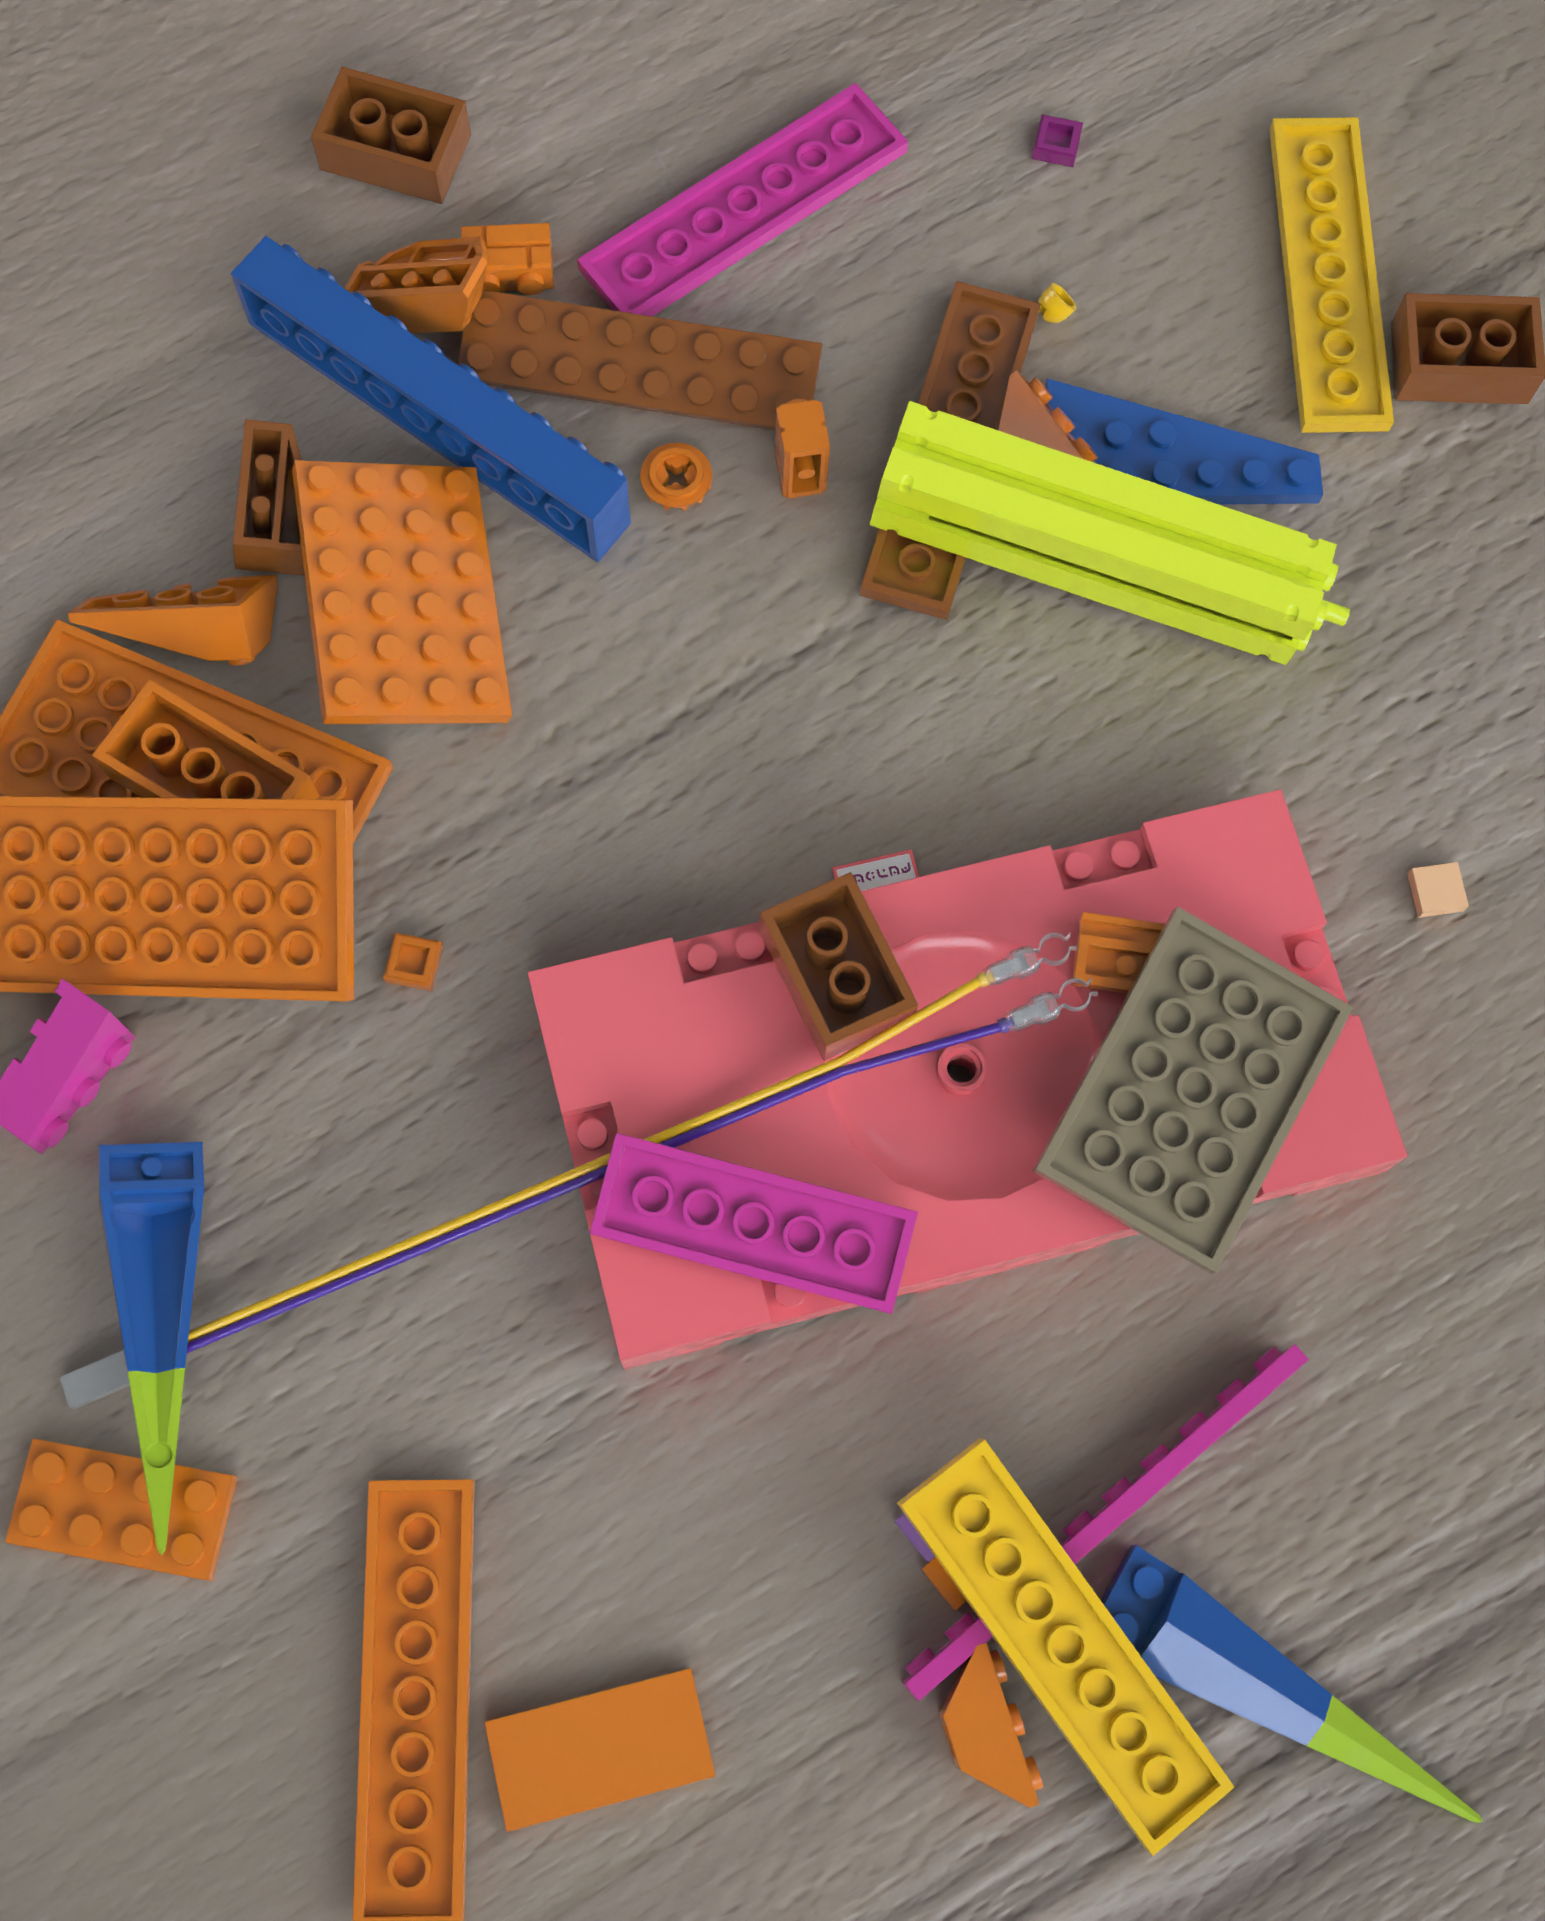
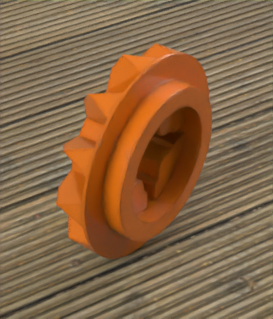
(676, 459)

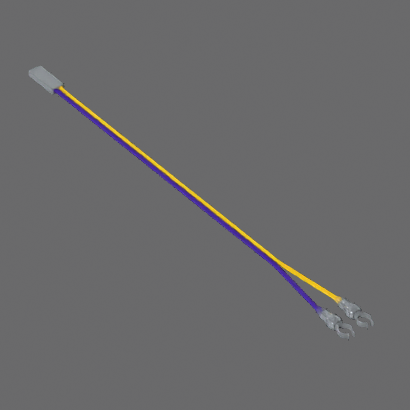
(111, 1372)

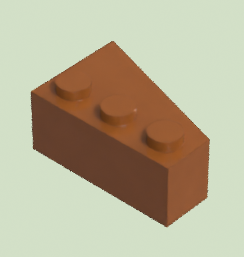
(266, 509)

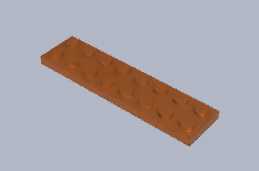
(637, 360)
(968, 377)

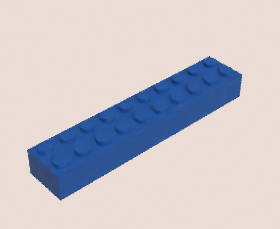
(434, 398)

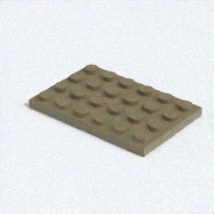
(1193, 1090)

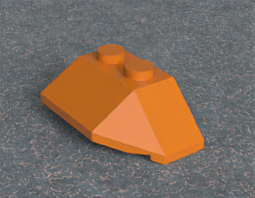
(426, 283)

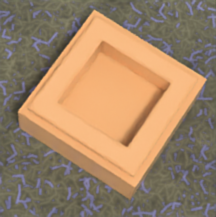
(1438, 889)

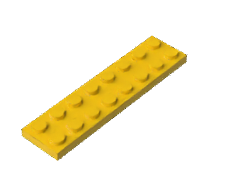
(1330, 276)
(1066, 1645)

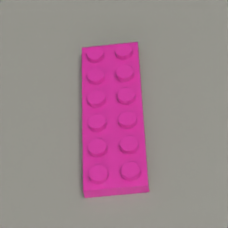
(754, 1223)

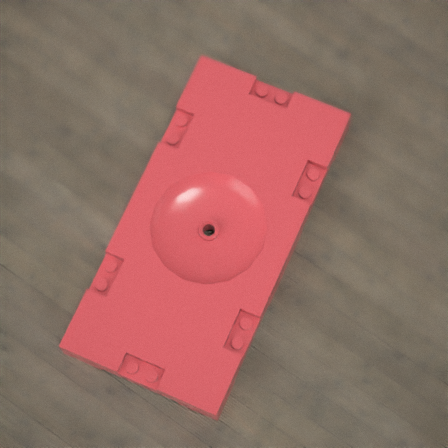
(708, 1020)

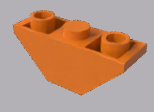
(1031, 418)
(986, 1730)

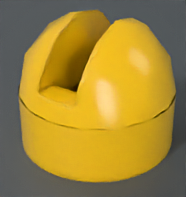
(1056, 304)

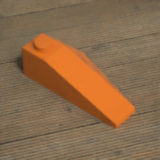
(209, 624)

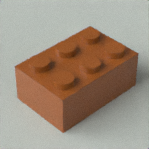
(391, 135)
(1468, 348)
(836, 965)

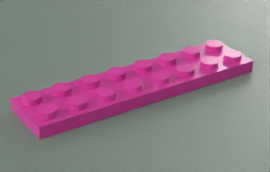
(743, 205)

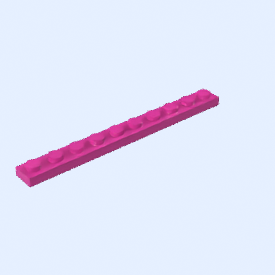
(1122, 1501)

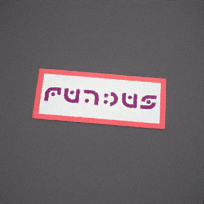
(880, 870)

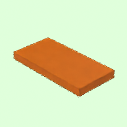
(599, 1749)

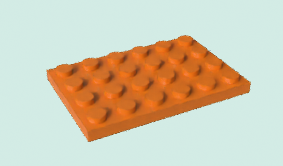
(400, 594)

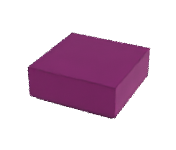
(1057, 140)

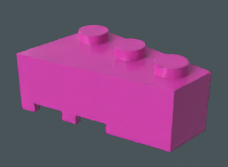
(61, 1068)

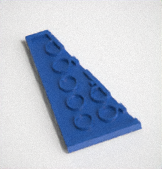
(1187, 452)

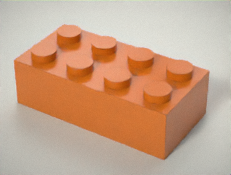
(181, 752)

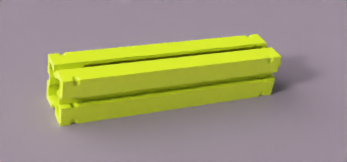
(1106, 535)

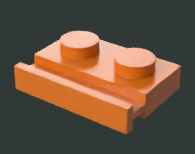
(1112, 950)

